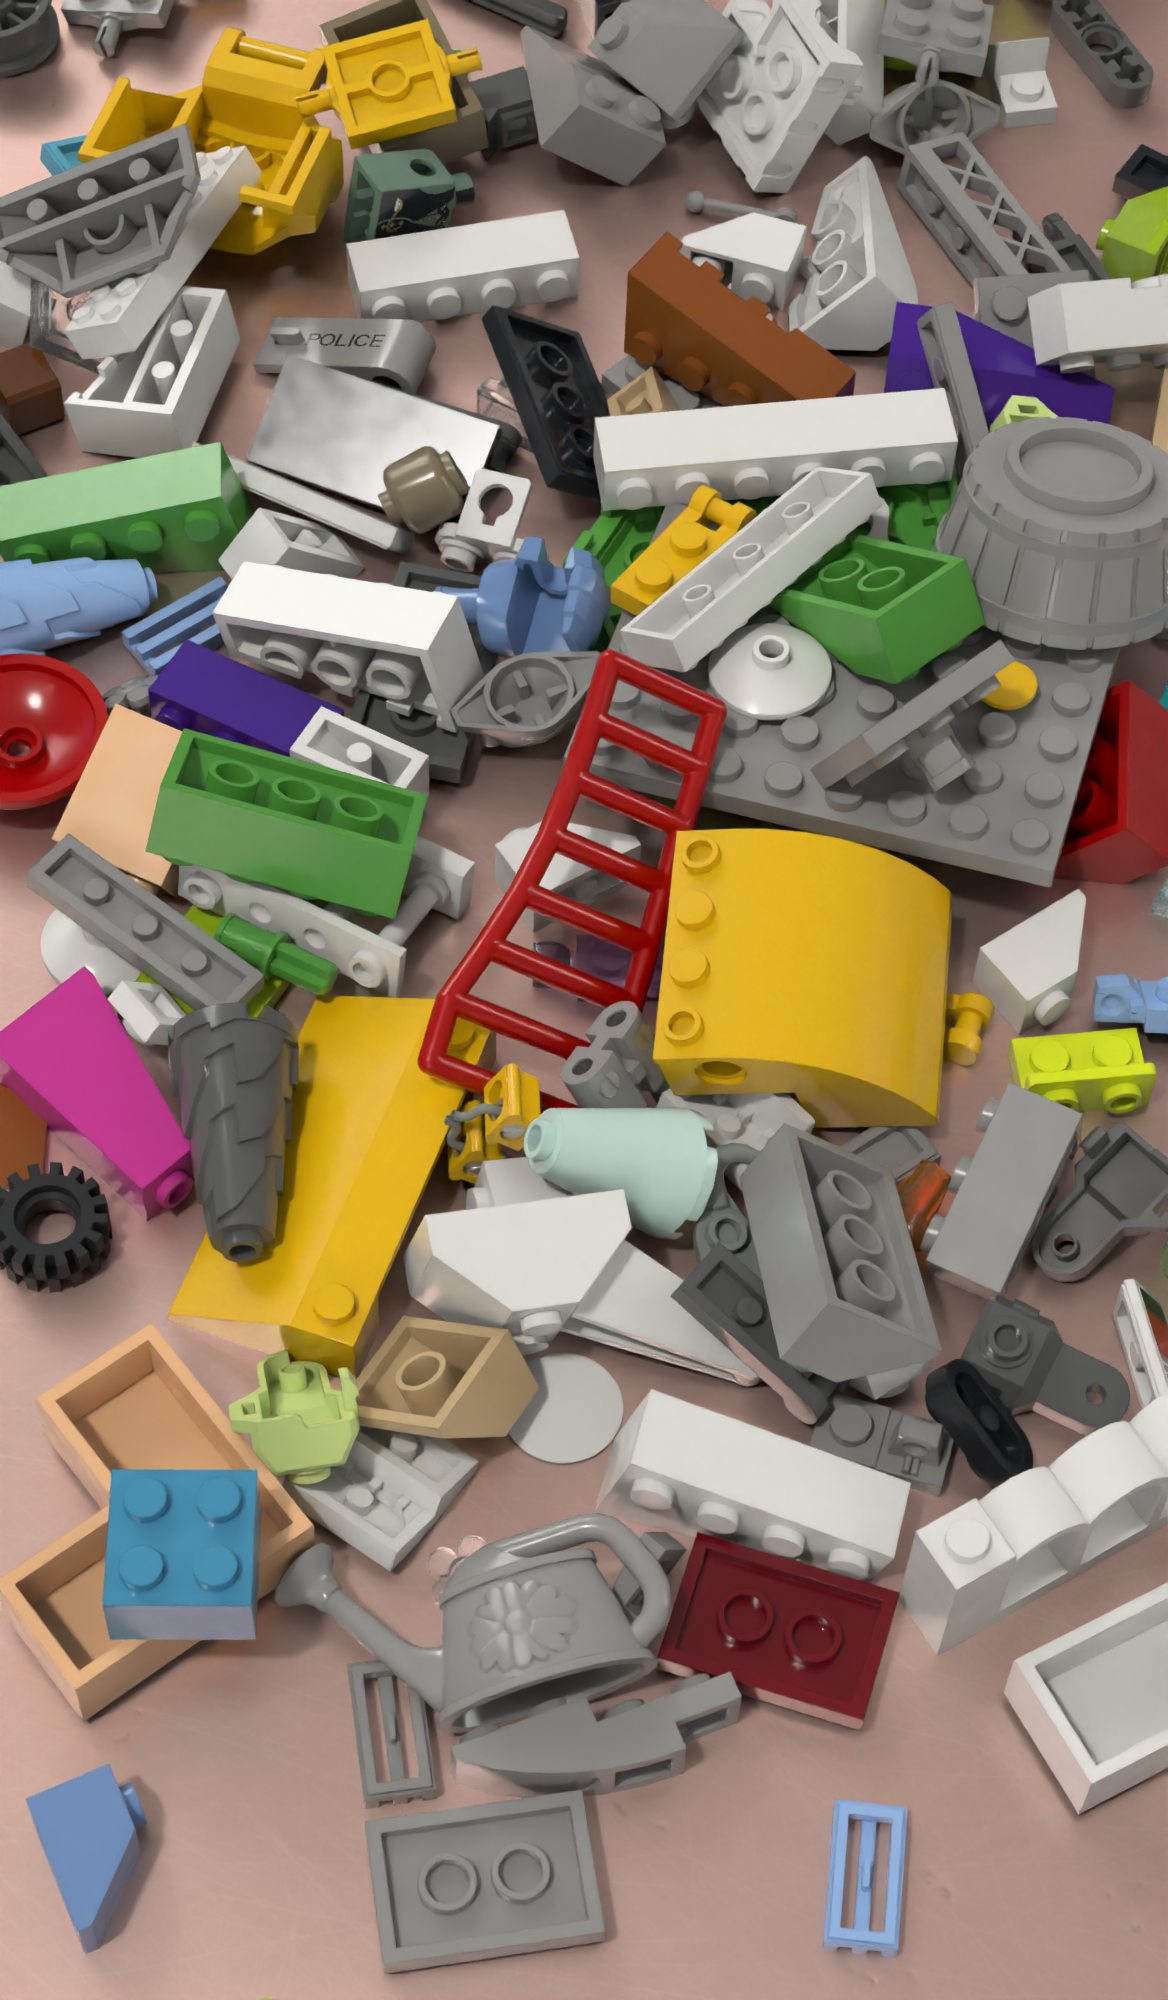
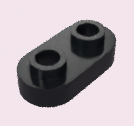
(977, 1422)

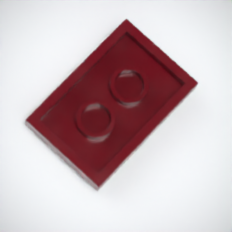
(780, 1630)

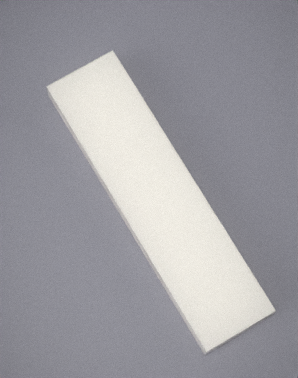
(321, 507)

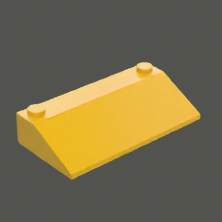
(352, 1180)

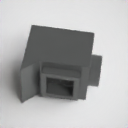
(506, 109)

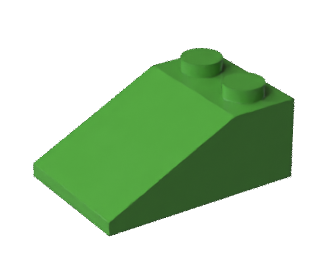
(883, 606)

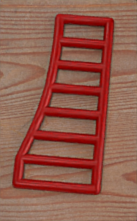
(554, 838)

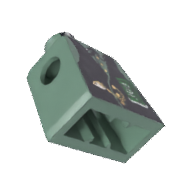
(402, 195)

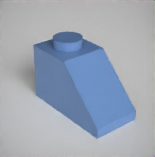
(89, 1846)

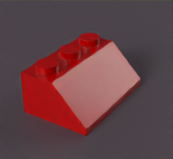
(1123, 796)

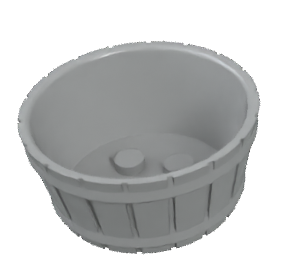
(1064, 533)

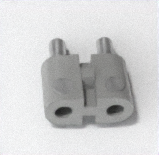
(616, 1063)

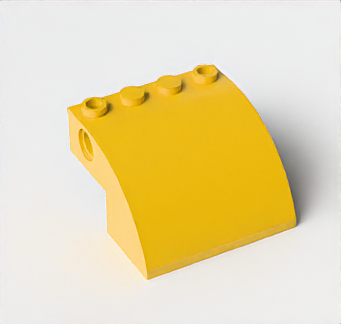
(805, 976)

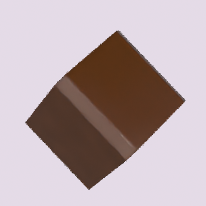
(28, 389)

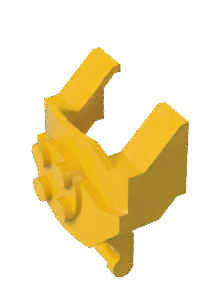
(242, 102)

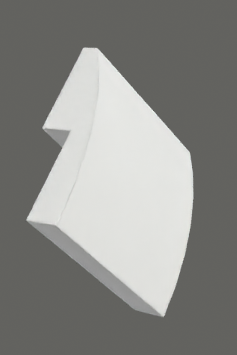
(386, 1491)

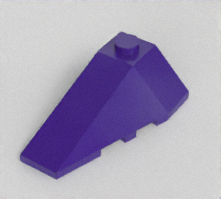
(999, 369)

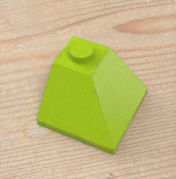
(1138, 238)

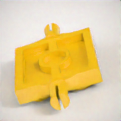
(389, 84)

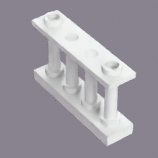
(433, 881)

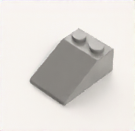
(590, 110)

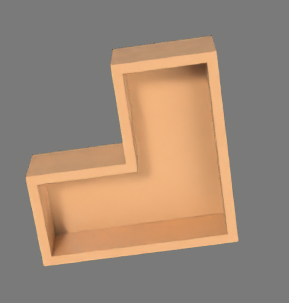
(128, 1412)

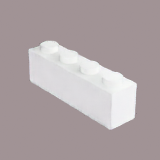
(464, 268)

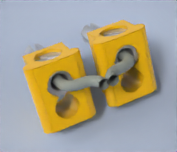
(483, 1129)

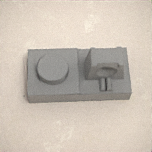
(885, 1441)

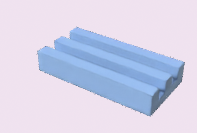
(176, 624)
(860, 1937)

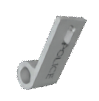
(372, 349)

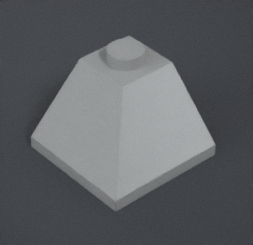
(667, 48)

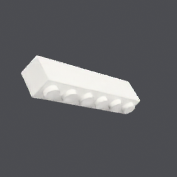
(772, 446)

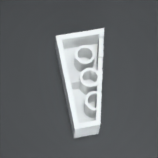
(1101, 324)
(353, 636)
(751, 1487)

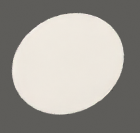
(571, 1412)

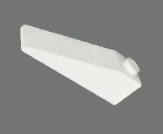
(854, 268)

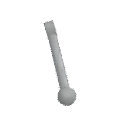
(696, 201)

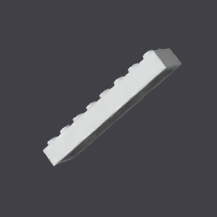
(126, 309)
(751, 569)

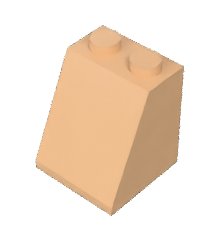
(119, 795)

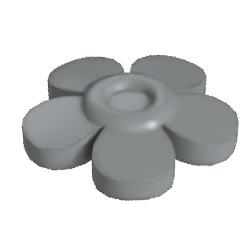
(131, 693)

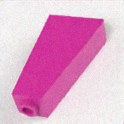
(96, 1095)

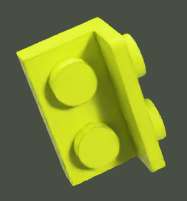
(1085, 1069)

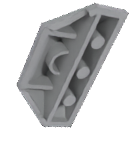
(102, 215)

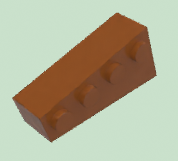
(717, 341)

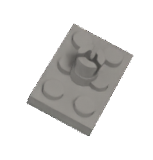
(921, 728)

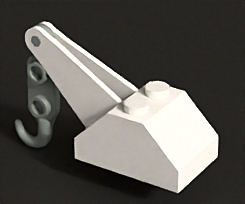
(572, 1272)

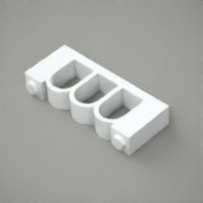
(1039, 1529)

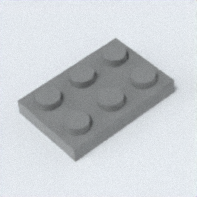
(484, 1881)

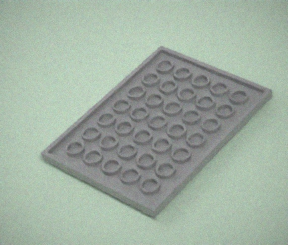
(994, 818)

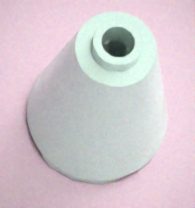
(648, 1152)

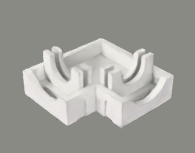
(778, 89)

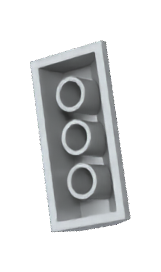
(836, 1260)

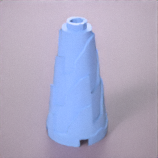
(68, 600)

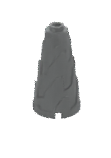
(237, 1114)

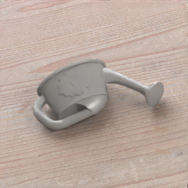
(515, 1622)

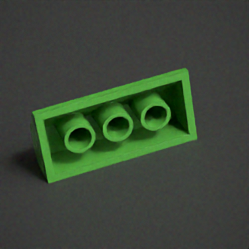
(286, 824)

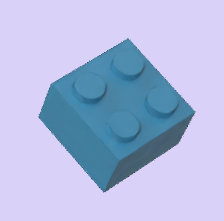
(182, 1555)

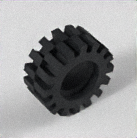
(59, 1259)

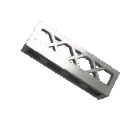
(964, 224)

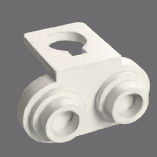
(473, 541)

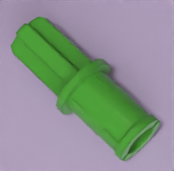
(276, 955)

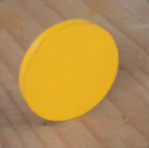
(1016, 688)

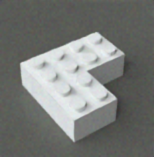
(1100, 1700)

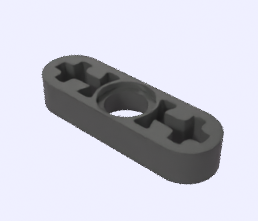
(1102, 68)

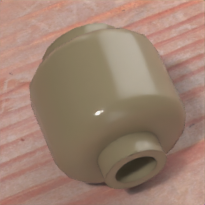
(423, 490)

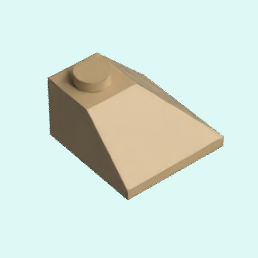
(445, 1381)

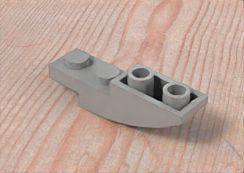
(568, 1750)

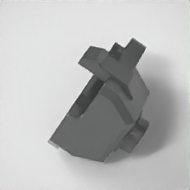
(1115, 1195)
(1036, 1371)

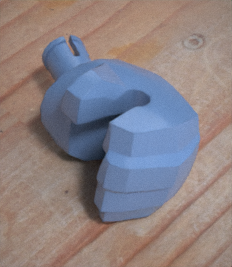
(535, 605)

